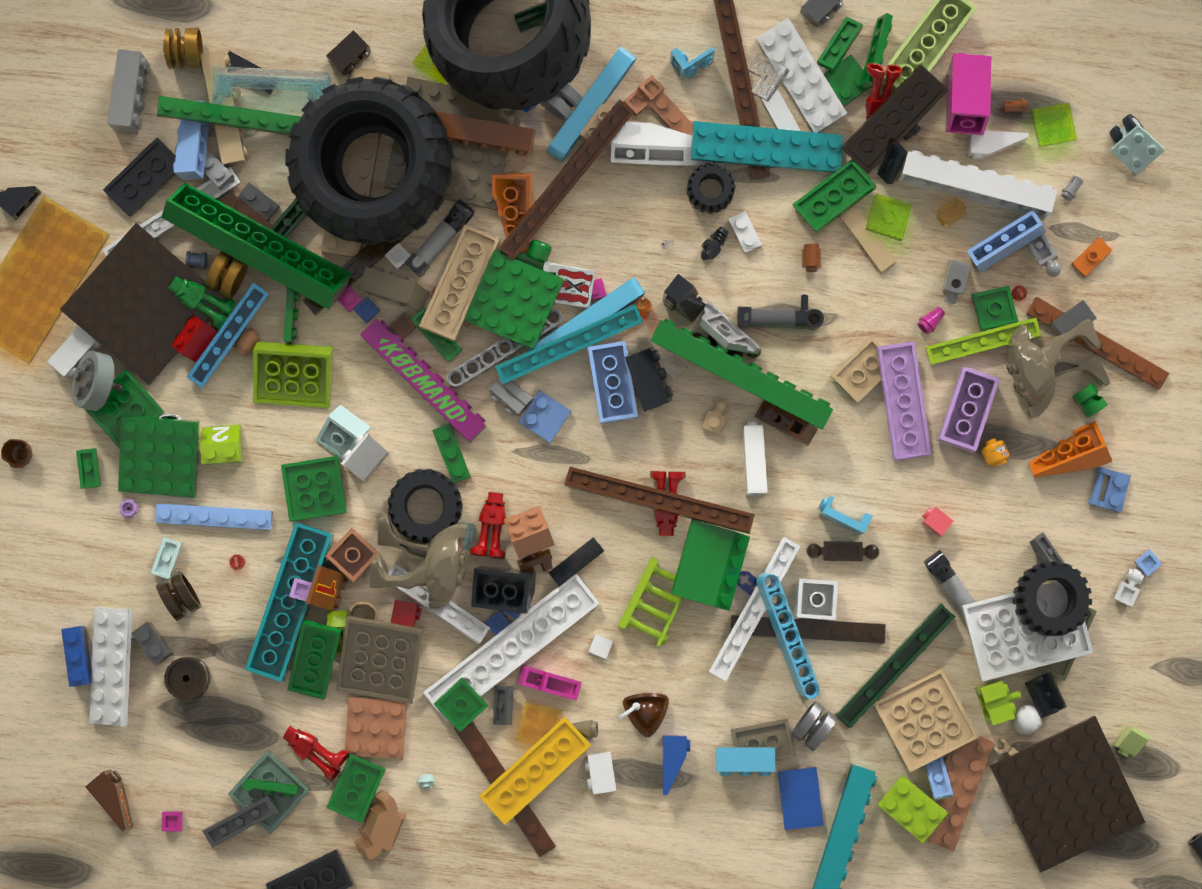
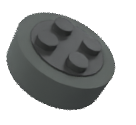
(93, 381)

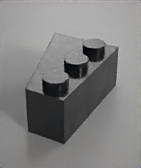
(682, 297)

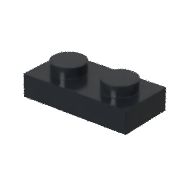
(892, 162)

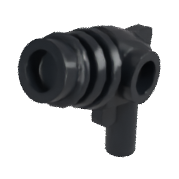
(711, 246)

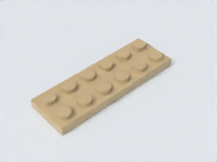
(459, 283)

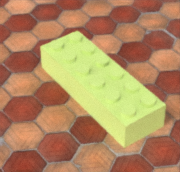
(931, 36)

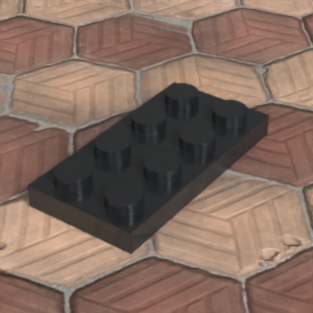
(142, 177)

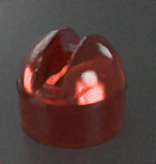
(1016, 295)
(241, 562)

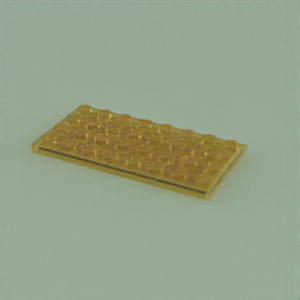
(43, 274)

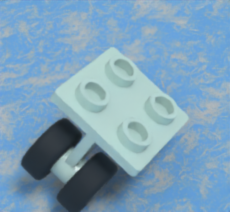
(1134, 144)

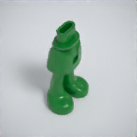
(191, 293)

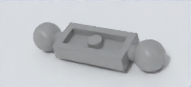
(1045, 255)

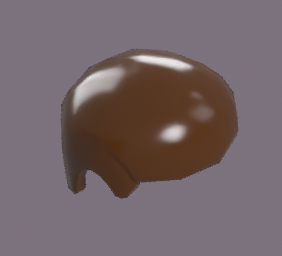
(16, 453)

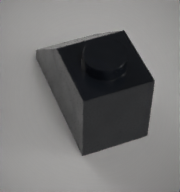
(18, 199)

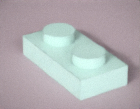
(166, 558)

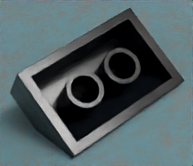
(649, 378)
(503, 589)

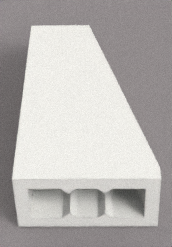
(754, 460)

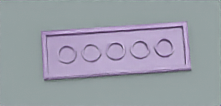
(903, 401)

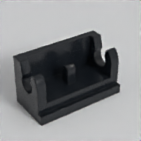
(1045, 694)

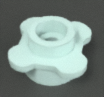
(426, 781)

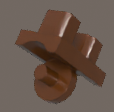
(540, 557)

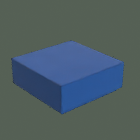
(366, 310)
(497, 622)

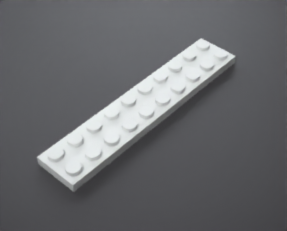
(519, 640)

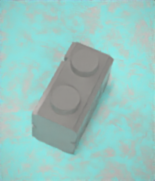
(511, 396)

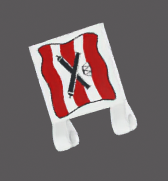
(576, 286)

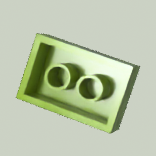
(913, 809)

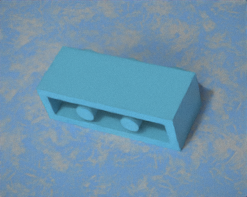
(745, 760)

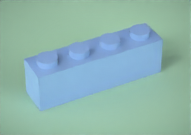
(191, 149)
(1006, 241)

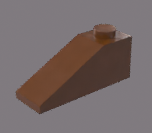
(786, 422)

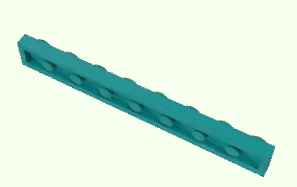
(569, 344)

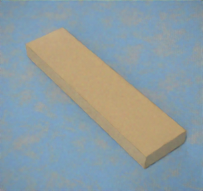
(868, 240)

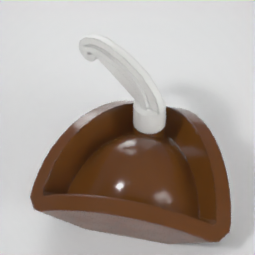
(645, 711)

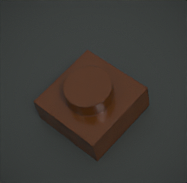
(403, 325)

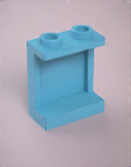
(856, 526)

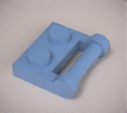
(1115, 490)

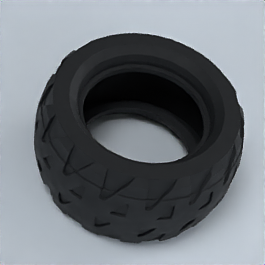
(514, 79)

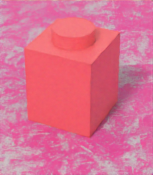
(936, 521)

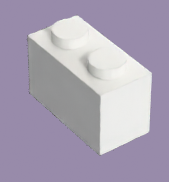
(601, 772)

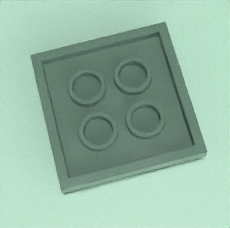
(270, 769)

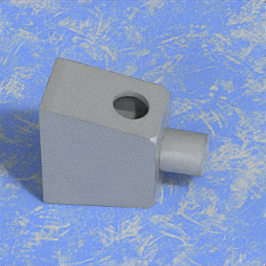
(958, 271)

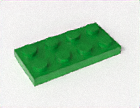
(834, 196)
(314, 659)

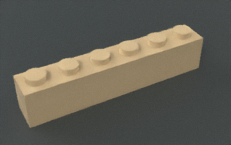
(229, 138)

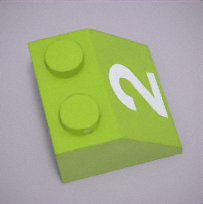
(221, 445)

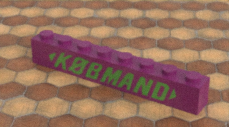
(423, 380)

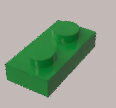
(88, 468)

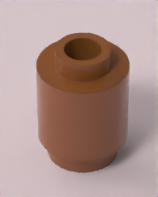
(811, 257)

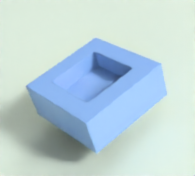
(1148, 563)

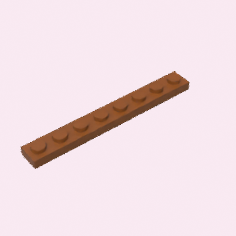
(1109, 349)

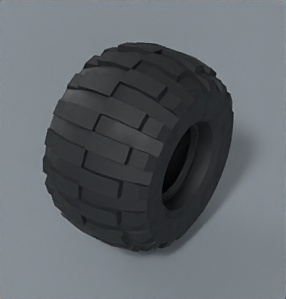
(329, 129)

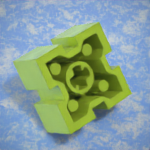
(996, 702)

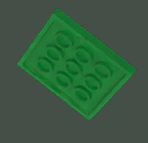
(513, 300)
(158, 456)

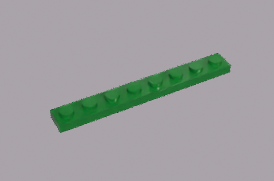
(225, 115)

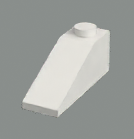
(993, 142)

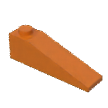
(512, 197)
(1077, 453)

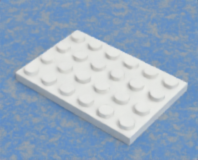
(1008, 647)

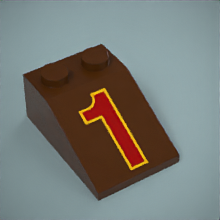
(111, 795)

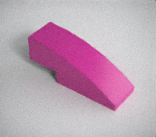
(549, 682)

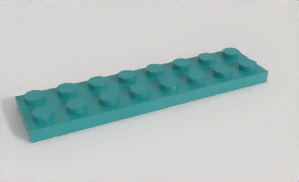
(766, 147)

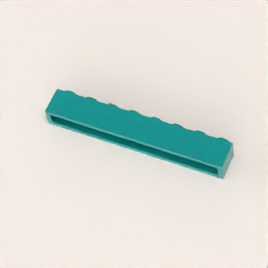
(844, 828)

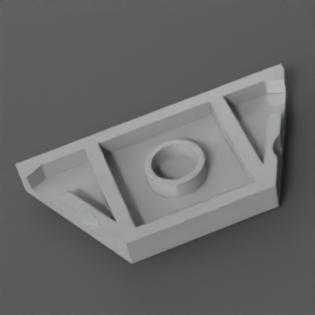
(725, 331)

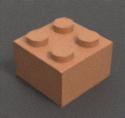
(529, 532)
(352, 555)

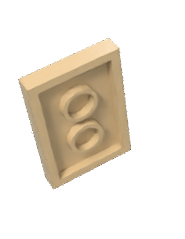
(860, 371)

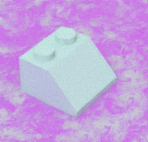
(341, 431)

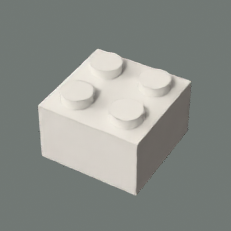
(816, 599)

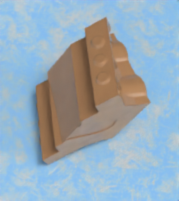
(380, 826)

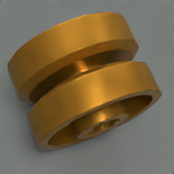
(226, 275)

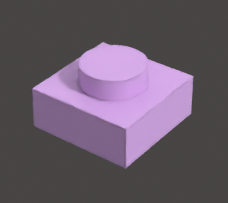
(300, 589)

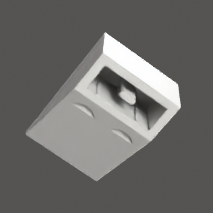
(364, 457)

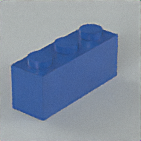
(77, 656)

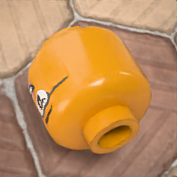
(995, 452)

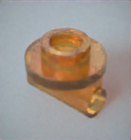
(644, 307)

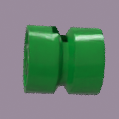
(1090, 400)

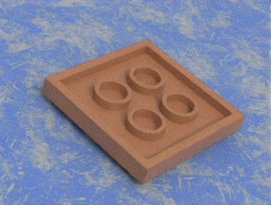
(375, 727)

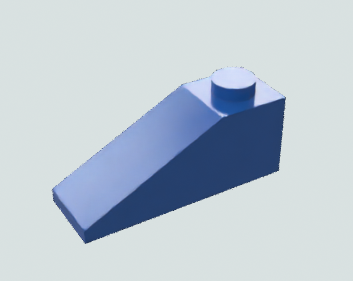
(674, 754)

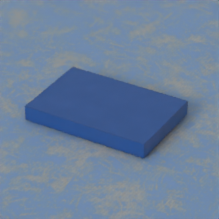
(800, 798)

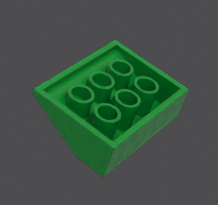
(710, 565)

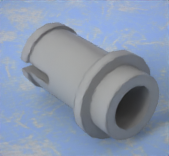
(1069, 192)

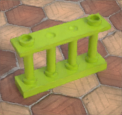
(637, 603)

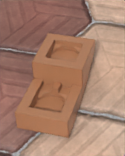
(643, 95)

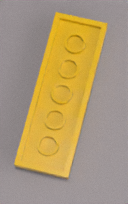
(534, 770)

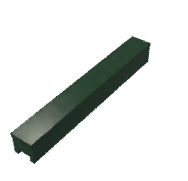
(894, 665)

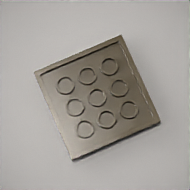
(379, 659)

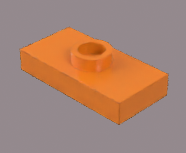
(1091, 257)

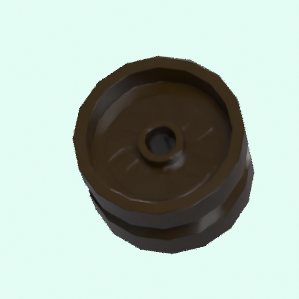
(178, 596)
(180, 687)

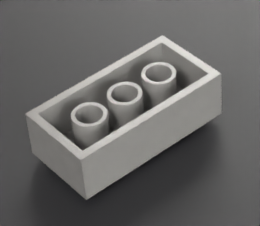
(128, 92)

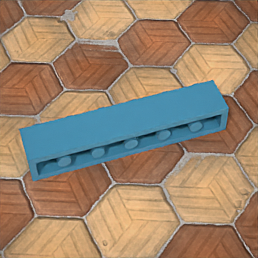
(227, 335)

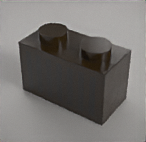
(348, 53)

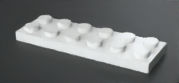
(804, 78)
(110, 666)

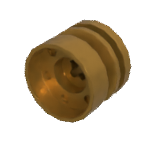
(180, 48)

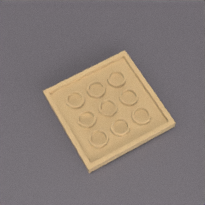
(926, 720)

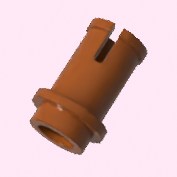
(1016, 106)

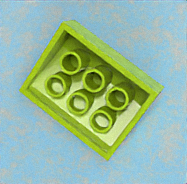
(292, 374)

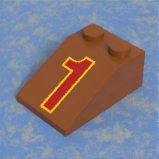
(327, 588)

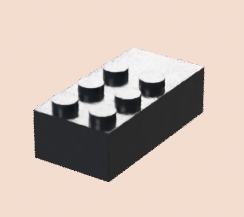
(321, 873)

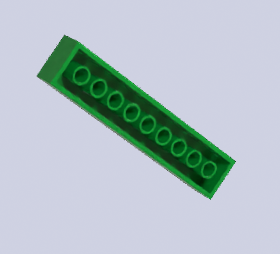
(256, 245)
(740, 374)

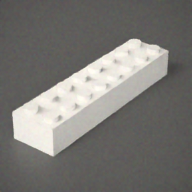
(977, 184)

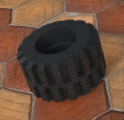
(710, 172)

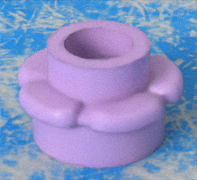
(128, 513)

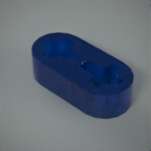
(745, 587)

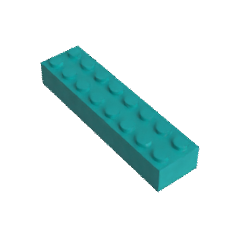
(283, 614)

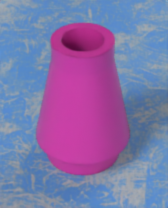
(930, 321)

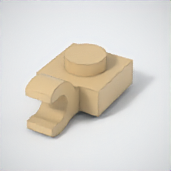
(714, 420)
(1006, 748)

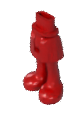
(878, 72)
(491, 514)
(666, 520)
(306, 744)

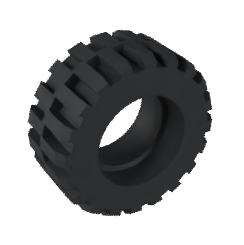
(406, 487)
(1077, 598)

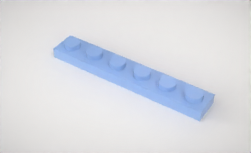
(213, 516)

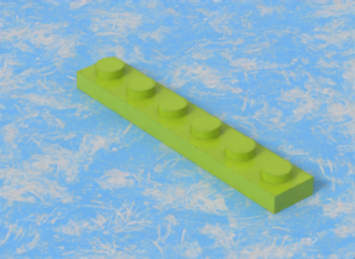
(977, 342)

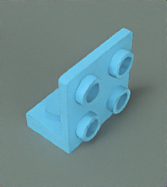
(684, 69)

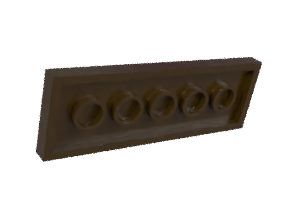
(894, 118)

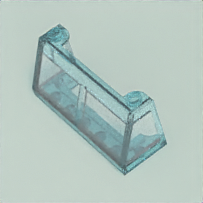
(258, 78)

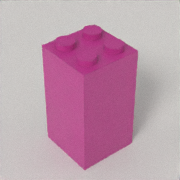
(968, 94)

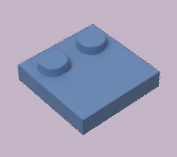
(544, 416)

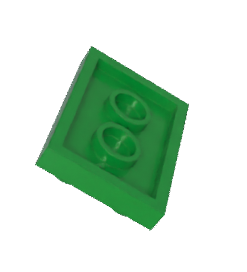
(355, 788)

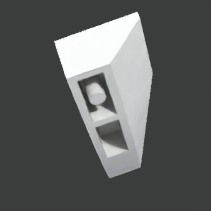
(653, 145)

